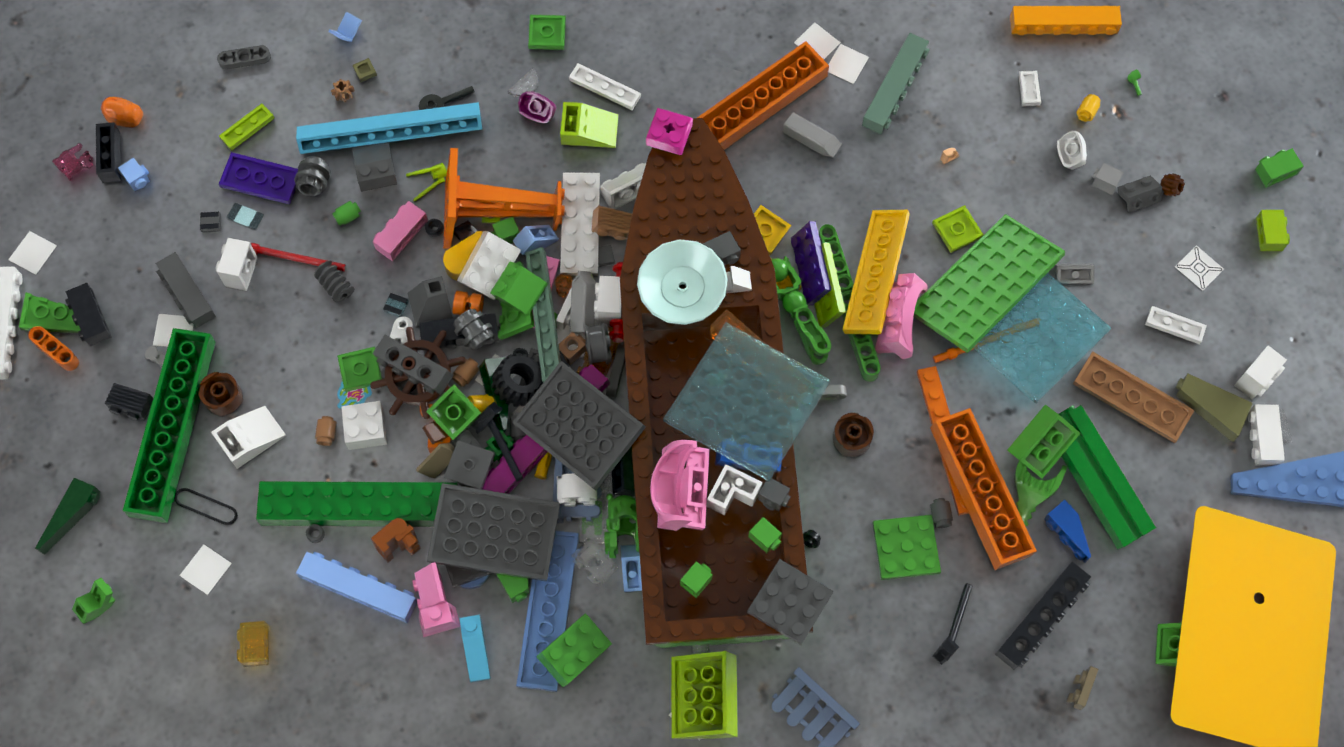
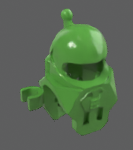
(619, 513)

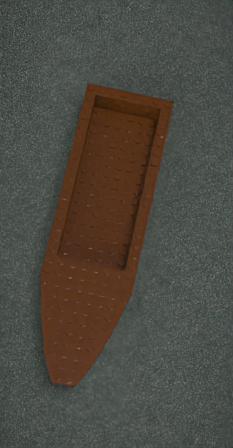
(698, 200)

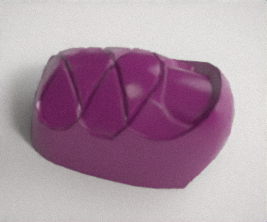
(536, 107)

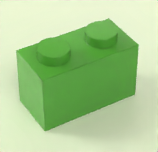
(1279, 167)

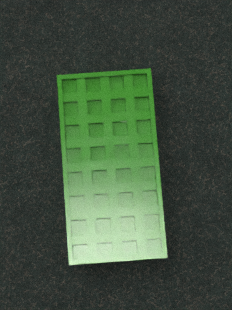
(986, 282)

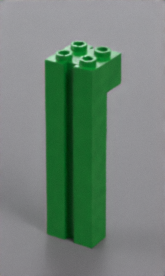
(1104, 482)

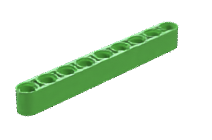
(844, 276)

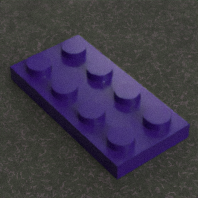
(259, 178)
(811, 263)

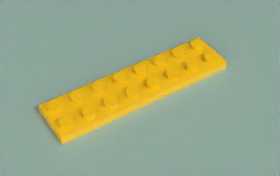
(876, 272)

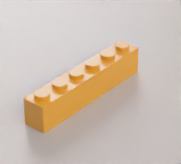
(1065, 20)

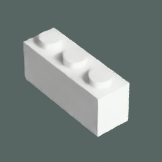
(1266, 435)

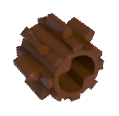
(1172, 184)

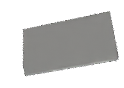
(1074, 273)

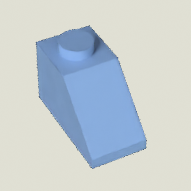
(535, 237)
(631, 568)

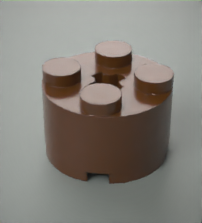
(224, 403)
(858, 426)

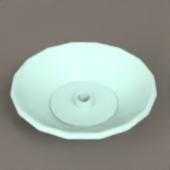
(680, 264)

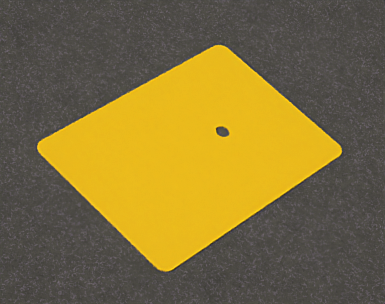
(1249, 665)

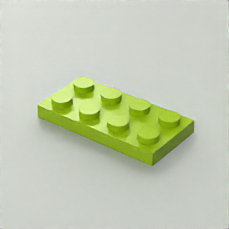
(831, 305)

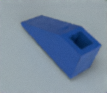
(1068, 526)

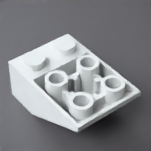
(248, 435)

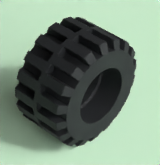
(510, 390)

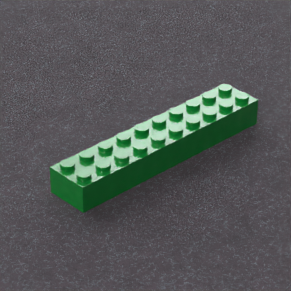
(169, 426)
(347, 503)

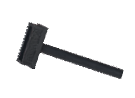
(487, 419)
(949, 646)

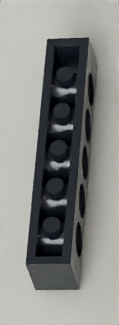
(1072, 575)

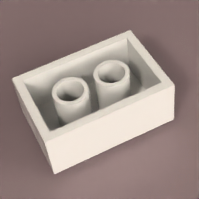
(487, 263)

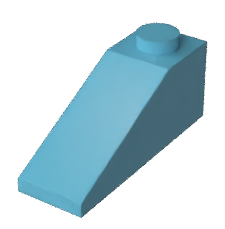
(475, 648)

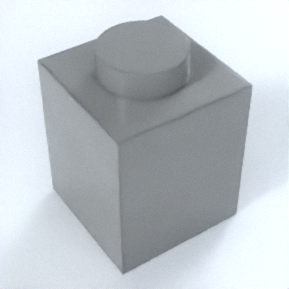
(1107, 178)

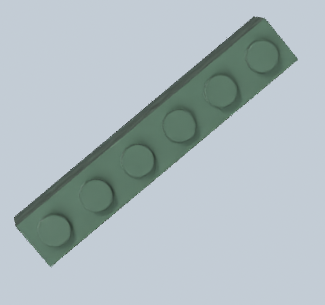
(895, 83)

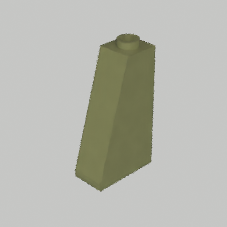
(1215, 405)

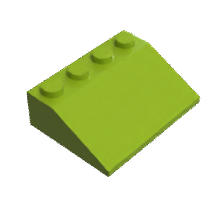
(704, 696)

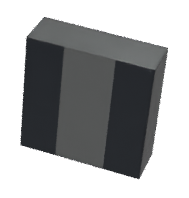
(209, 221)

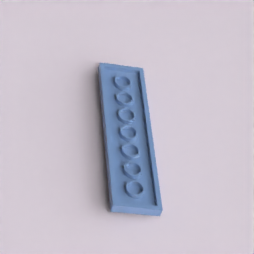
(547, 613)

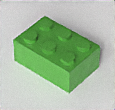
(574, 650)

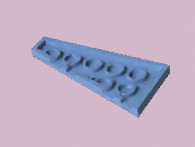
(1305, 480)

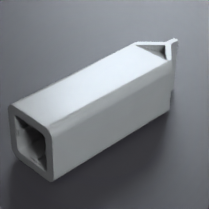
(811, 135)
(582, 302)

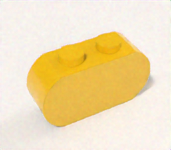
(458, 255)

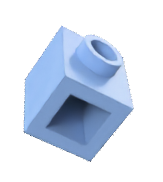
(134, 174)

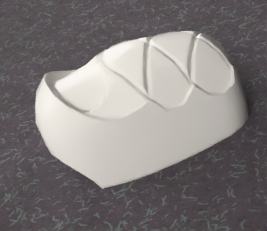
(1072, 150)

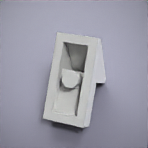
(738, 280)

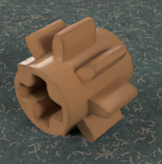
(342, 90)

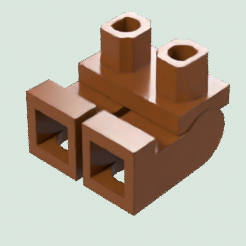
(395, 536)

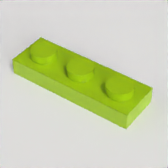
(246, 127)

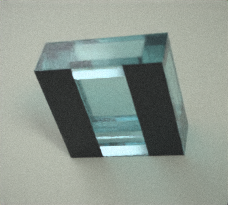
(395, 305)

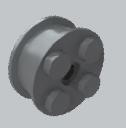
(597, 343)

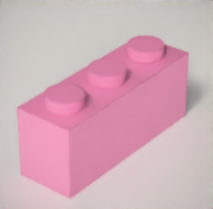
(400, 230)

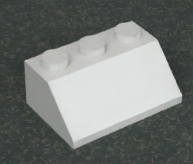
(623, 188)

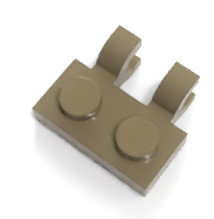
(1081, 695)

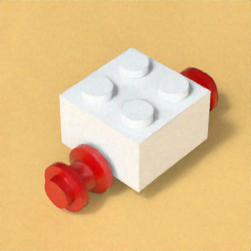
(608, 303)

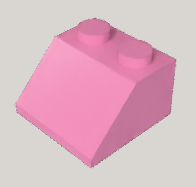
(429, 586)

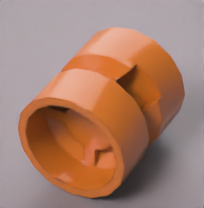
(462, 300)

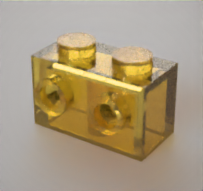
(253, 644)

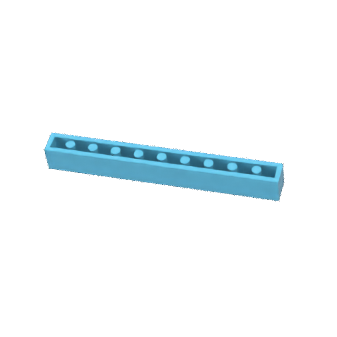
(389, 128)

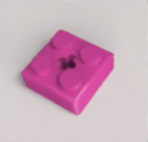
(676, 139)

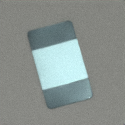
(245, 216)

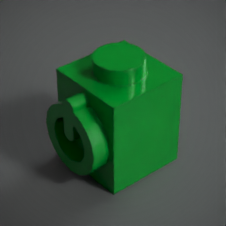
(493, 446)

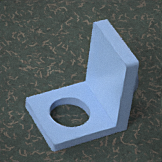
(347, 27)

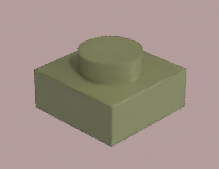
(364, 70)

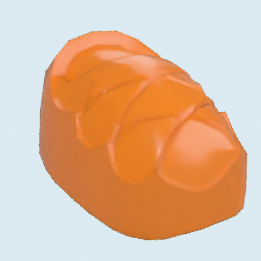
(121, 112)

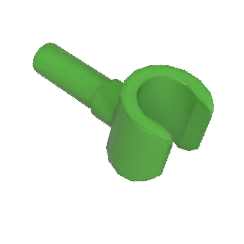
(1132, 78)

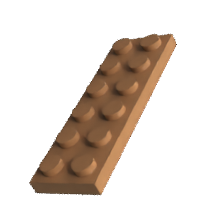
(1133, 397)

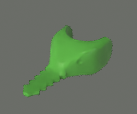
(1033, 491)

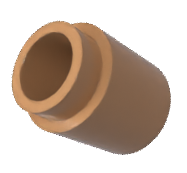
(465, 372)
(325, 431)

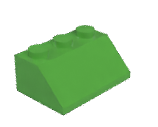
(1043, 441)

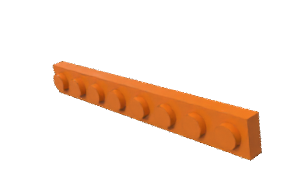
(937, 409)

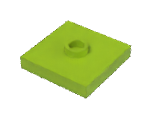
(957, 228)

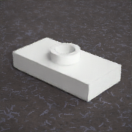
(1029, 88)

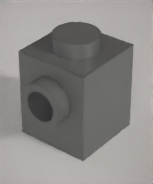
(774, 495)

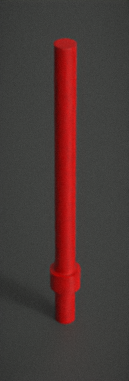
(294, 257)

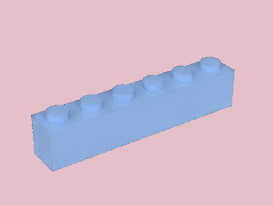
(357, 587)

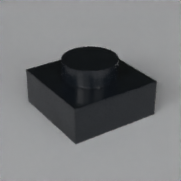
(464, 230)

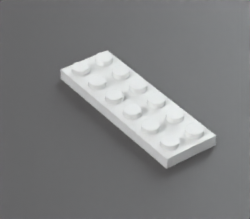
(578, 242)

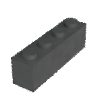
(185, 290)

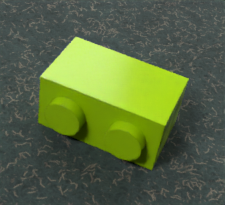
(1272, 230)

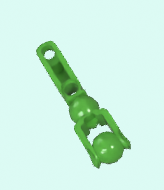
(794, 302)

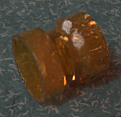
(563, 280)

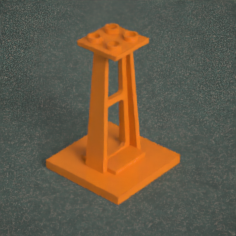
(481, 200)

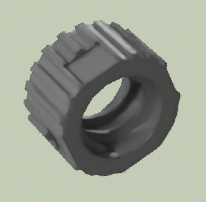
(311, 528)

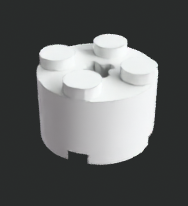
(574, 490)

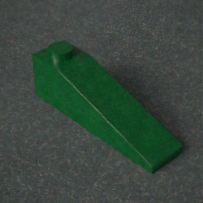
(487, 370)
(72, 508)

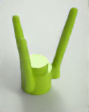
(437, 172)

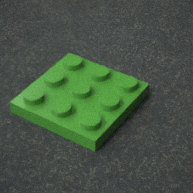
(906, 547)

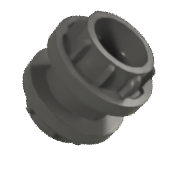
(312, 176)
(473, 329)

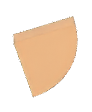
(949, 155)

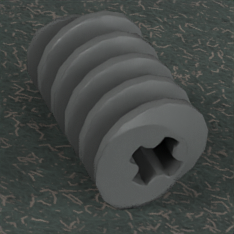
(333, 281)

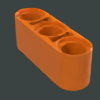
(47, 342)

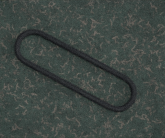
(201, 513)

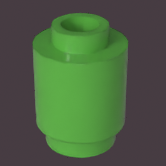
(346, 213)

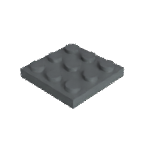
(790, 602)

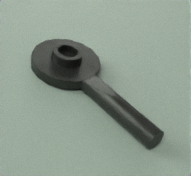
(434, 101)

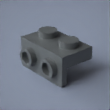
(1141, 193)

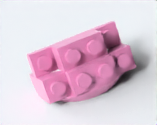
(897, 327)
(681, 489)

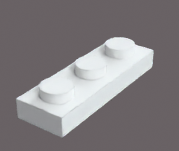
(1175, 325)

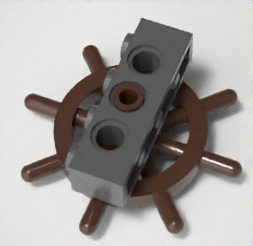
(415, 368)

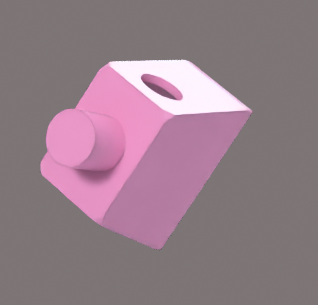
(438, 619)

